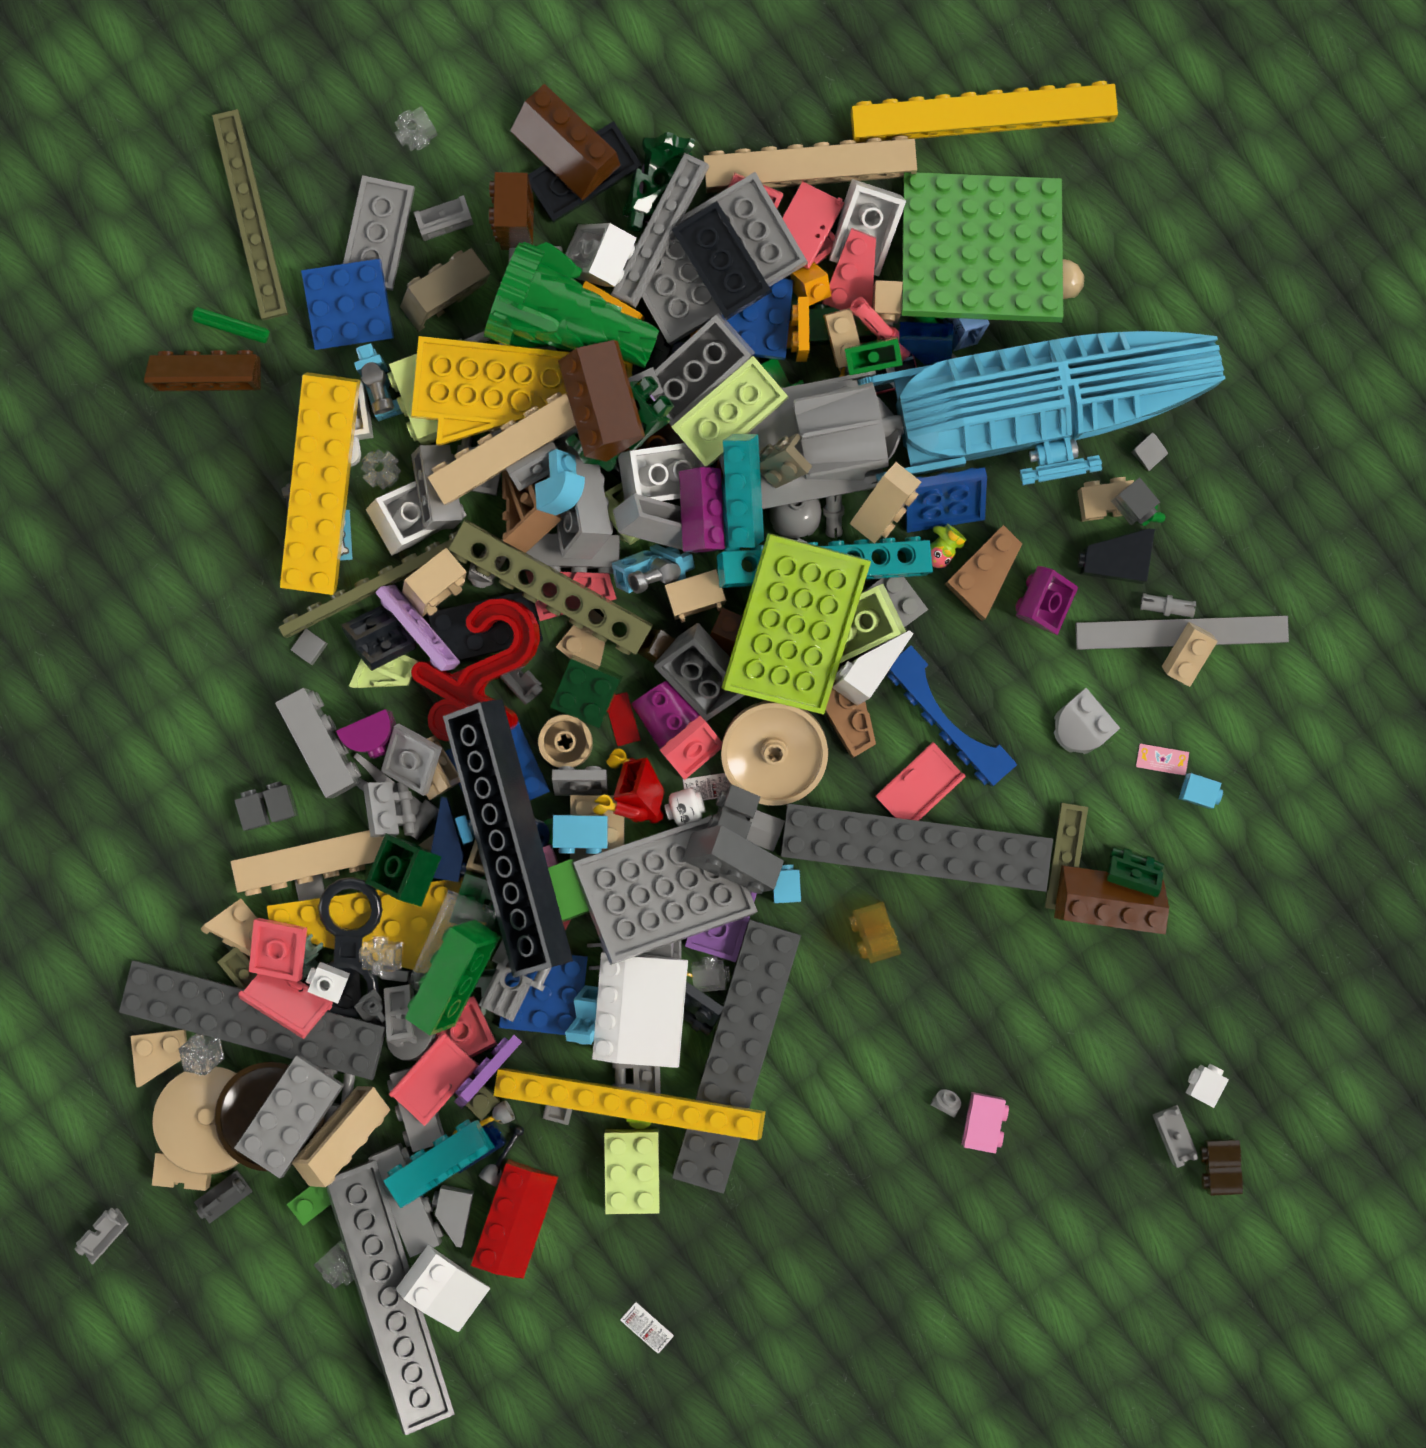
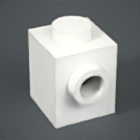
(327, 982)
(1206, 1084)

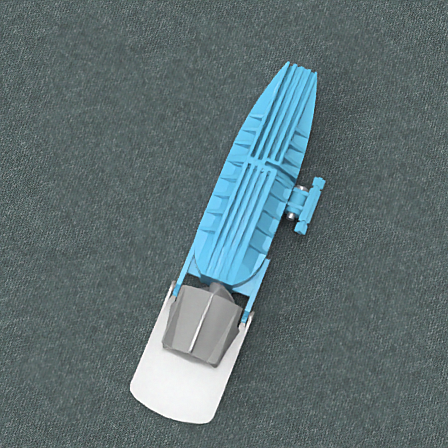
(987, 407)

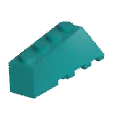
(742, 491)
(439, 1163)

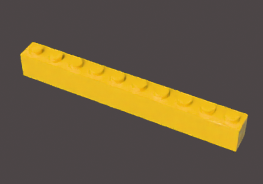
(985, 113)
(629, 1103)

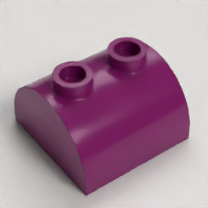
(1046, 600)
(664, 712)
(369, 734)

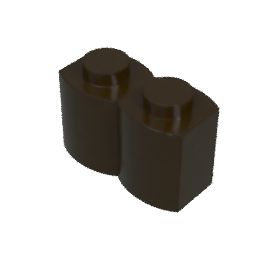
(1222, 1167)

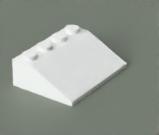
(640, 1010)

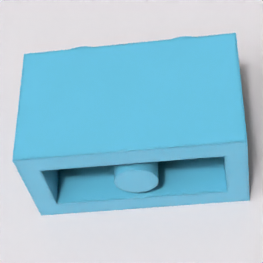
(580, 832)

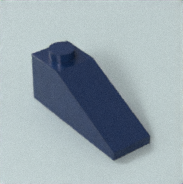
(448, 845)

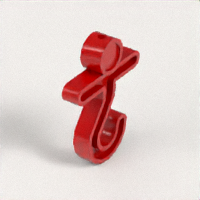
(469, 684)

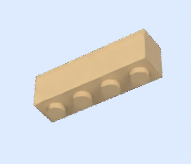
(341, 1136)

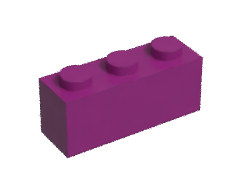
(701, 509)

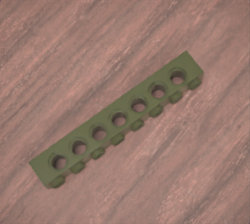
(463, 550)

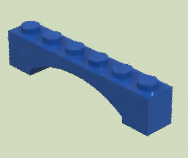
(989, 762)

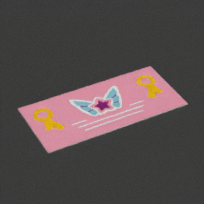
(1162, 759)

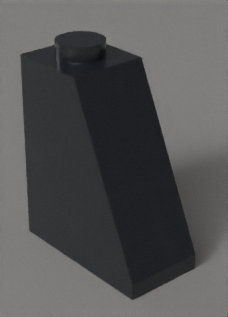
(1119, 558)

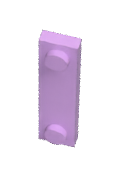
(419, 629)

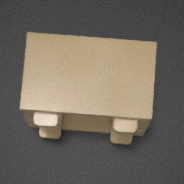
(434, 582)
(695, 595)

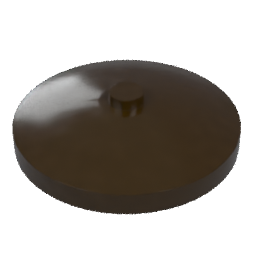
(242, 1101)

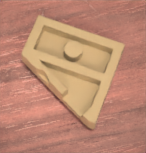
(583, 643)
(234, 926)
(155, 1053)

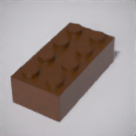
(513, 209)

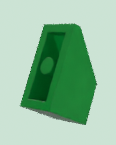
(873, 356)

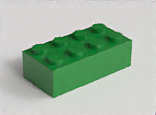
(451, 977)

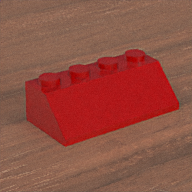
(514, 1220)

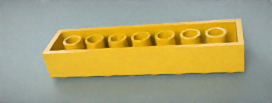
(319, 483)

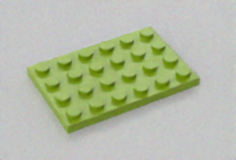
(796, 624)

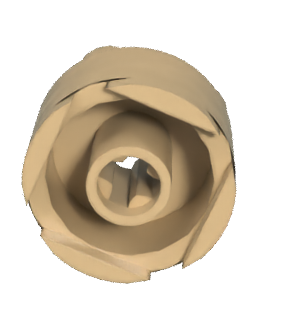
(552, 734)

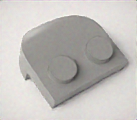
(1083, 724)

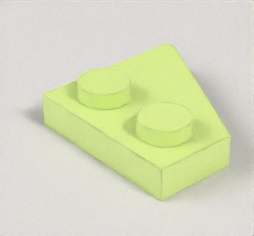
(391, 674)

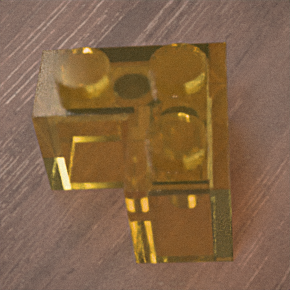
(875, 932)

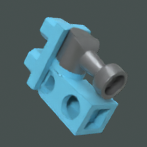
(372, 372)
(646, 567)

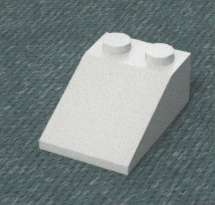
(872, 212)
(601, 252)
(656, 470)
(399, 518)
(862, 676)
(442, 1289)

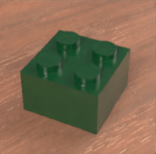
(586, 691)
(403, 870)

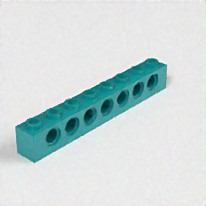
(916, 551)

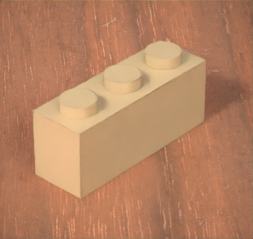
(886, 503)

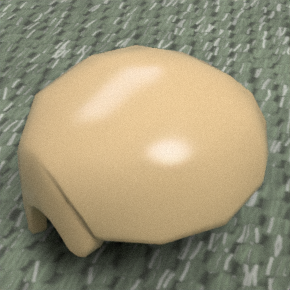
(1072, 279)

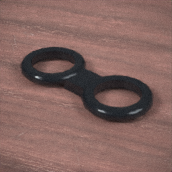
(350, 940)

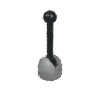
(492, 1172)

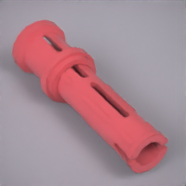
(876, 323)

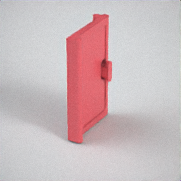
(806, 215)
(922, 787)
(285, 1004)
(430, 1079)

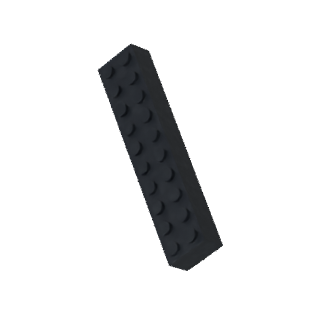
(507, 838)

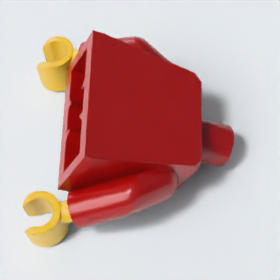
(637, 791)

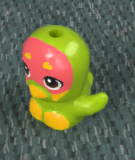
(944, 546)

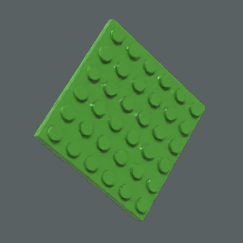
(982, 247)

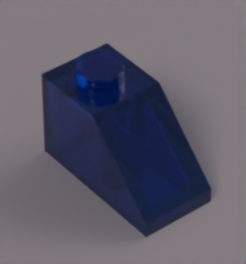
(927, 341)

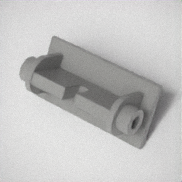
(108, 1228)

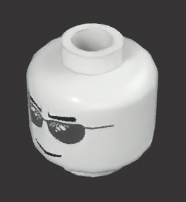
(685, 806)

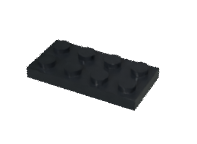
(560, 200)
(721, 260)
(464, 644)

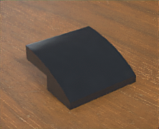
(378, 637)

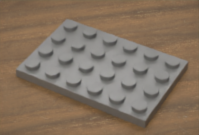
(676, 290)
(651, 898)

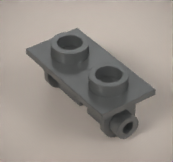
(523, 685)
(372, 1008)
(222, 1197)

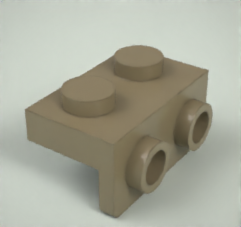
(783, 461)

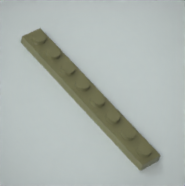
(250, 214)
(362, 590)

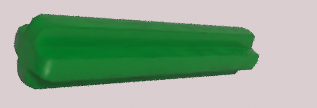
(230, 325)

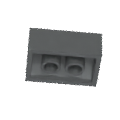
(697, 671)

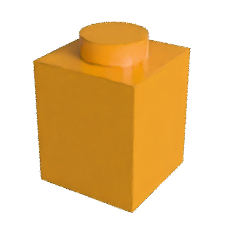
(811, 283)

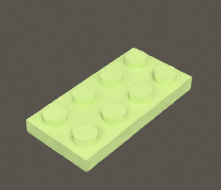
(730, 409)

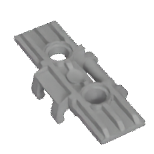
(504, 999)

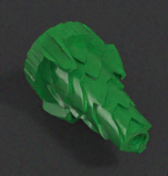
(546, 307)

